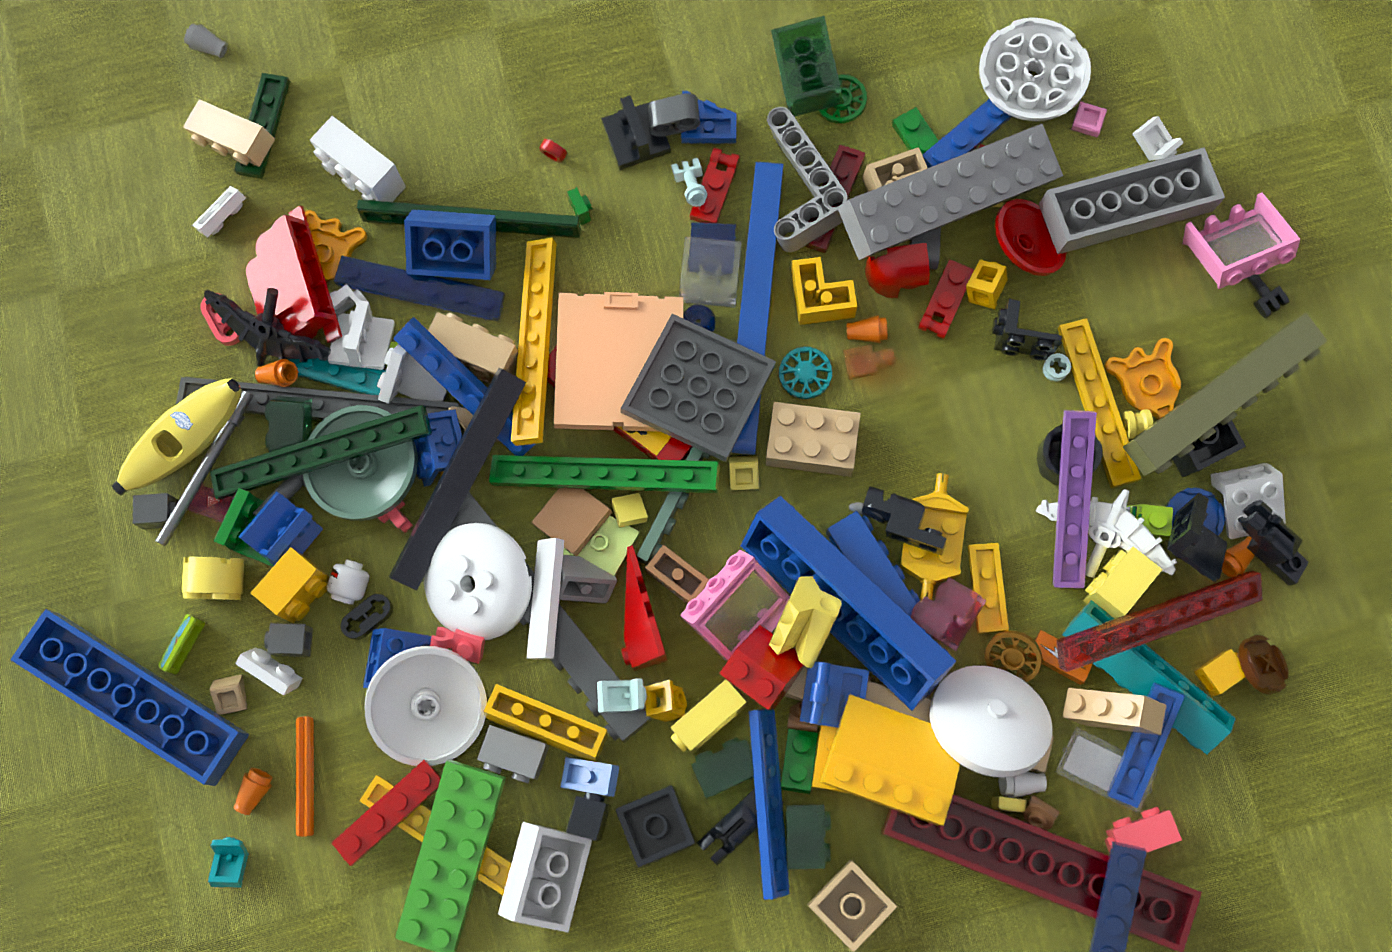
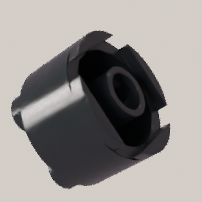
(1050, 455)

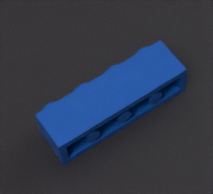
(857, 544)

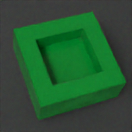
(580, 205)

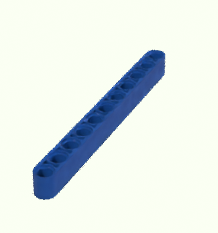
(758, 278)

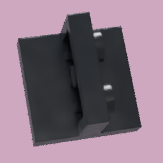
(631, 136)

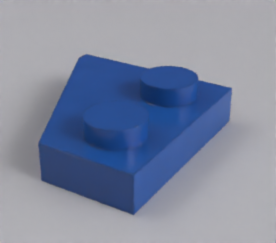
(715, 126)

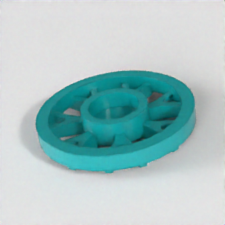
(805, 372)

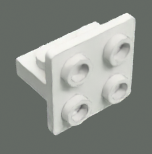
(363, 339)

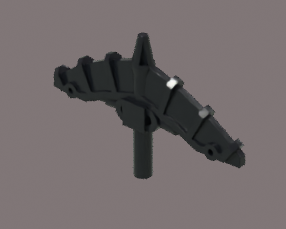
(265, 331)

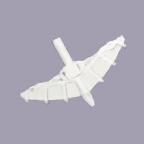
(1113, 527)

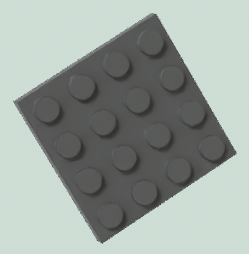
(698, 387)

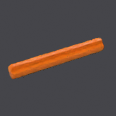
(304, 776)

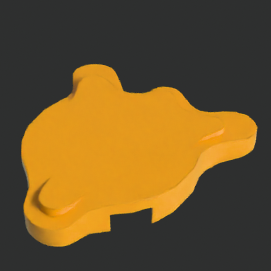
(332, 243)
(1148, 379)

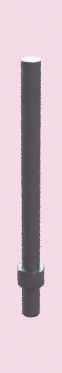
(203, 470)

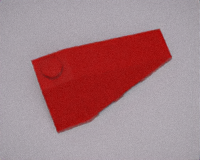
(641, 631)

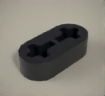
(362, 611)

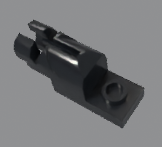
(903, 520)
(1273, 542)
(732, 828)

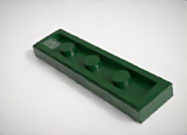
(266, 113)

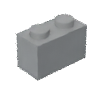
(512, 753)

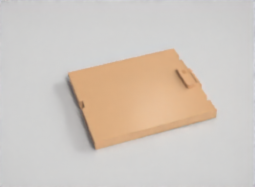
(602, 352)

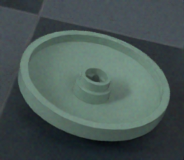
(367, 484)

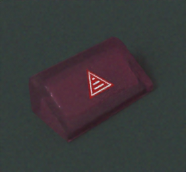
(209, 507)

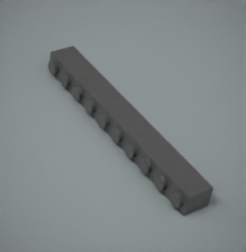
(571, 649)

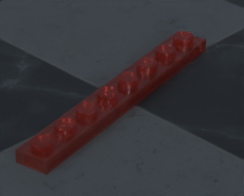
(1158, 620)

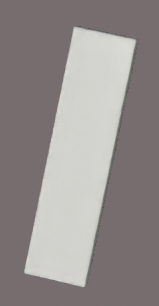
(545, 599)

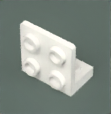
(1244, 487)

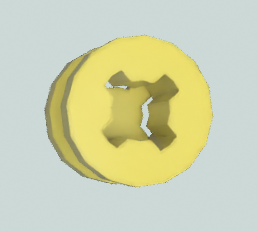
(1136, 422)

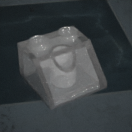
(710, 271)

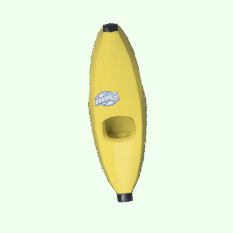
(179, 435)

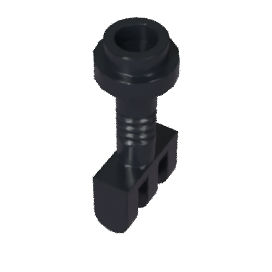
(1267, 301)

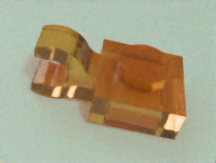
(863, 361)

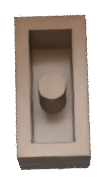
(676, 575)

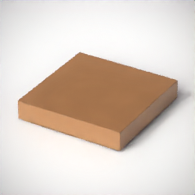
(573, 517)

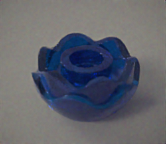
(703, 313)

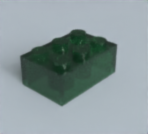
(807, 66)

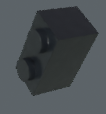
(589, 816)

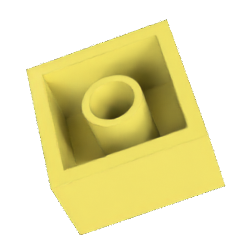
(1123, 583)

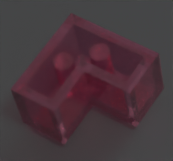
(950, 614)

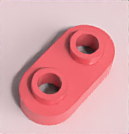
(218, 328)

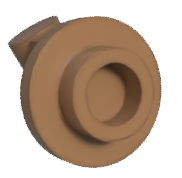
(793, 720)
(1040, 813)

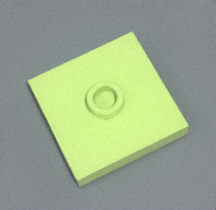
(609, 546)

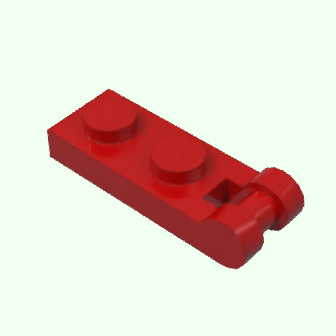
(717, 186)
(946, 298)

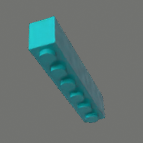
(1136, 669)

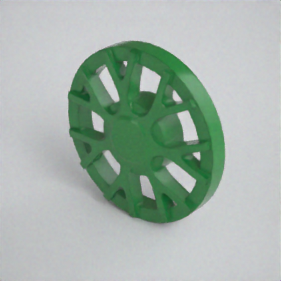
(848, 100)

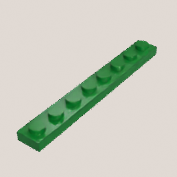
(605, 473)

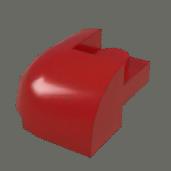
(900, 268)

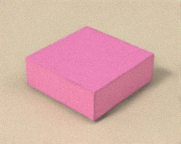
(1089, 119)

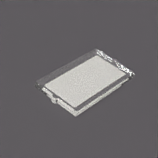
(1094, 764)

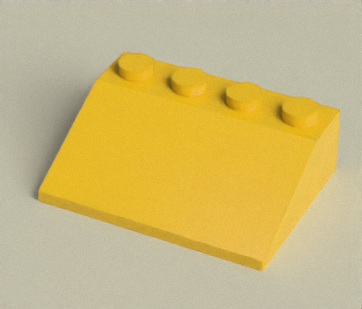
(891, 761)

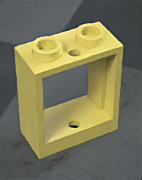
(707, 717)

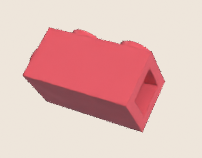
(1149, 832)

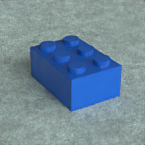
(450, 244)

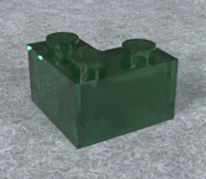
(806, 836)

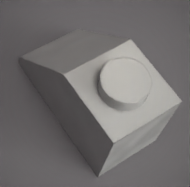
(584, 581)

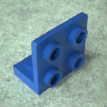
(437, 449)
(386, 644)

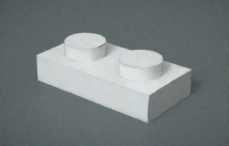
(227, 204)
(269, 671)

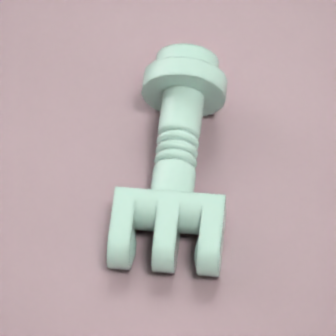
(695, 193)

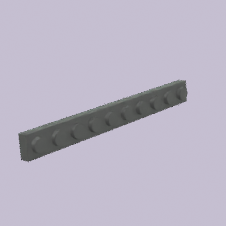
(323, 401)

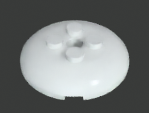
(1037, 47)
(499, 576)

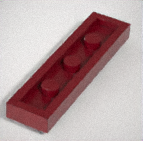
(846, 169)

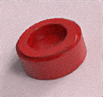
(553, 150)

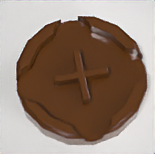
(1263, 664)

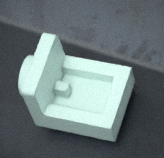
(621, 696)

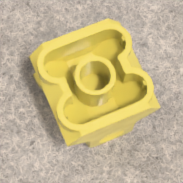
(805, 621)

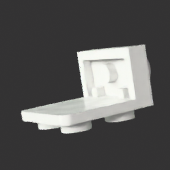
(407, 377)

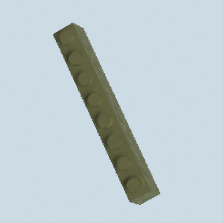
(1225, 394)

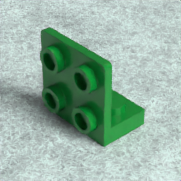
(235, 521)

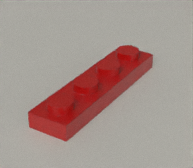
(387, 813)

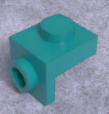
(228, 863)

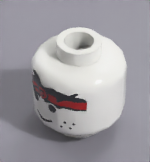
(347, 582)

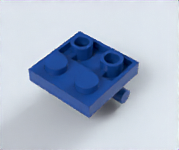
(828, 690)

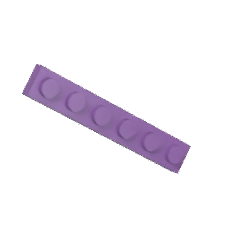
(1074, 498)

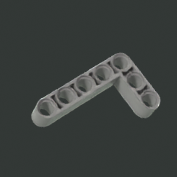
(812, 175)

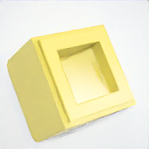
(744, 472)

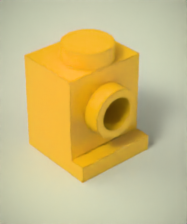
(986, 283)
(672, 701)

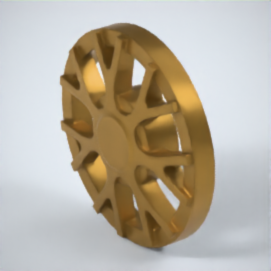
(1014, 656)

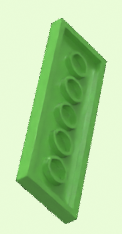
(450, 857)

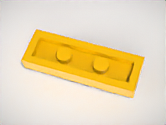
(988, 583)

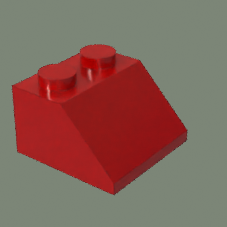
(759, 669)

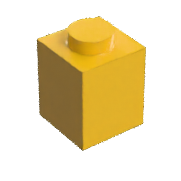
(1220, 672)

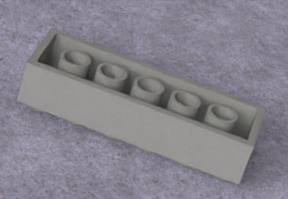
(1131, 200)

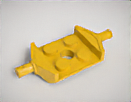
(949, 518)

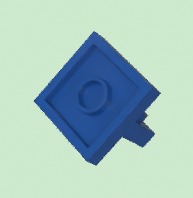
(279, 528)

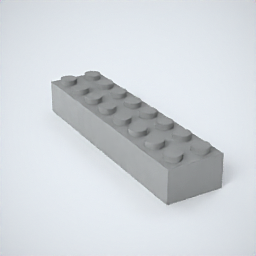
(949, 191)

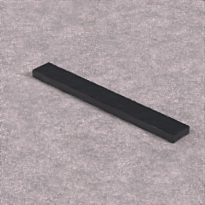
(457, 478)

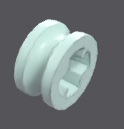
(1063, 361)

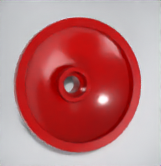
(1026, 238)

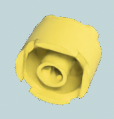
(212, 578)

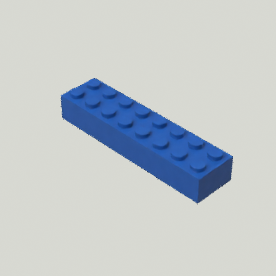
(868, 620)
(130, 697)

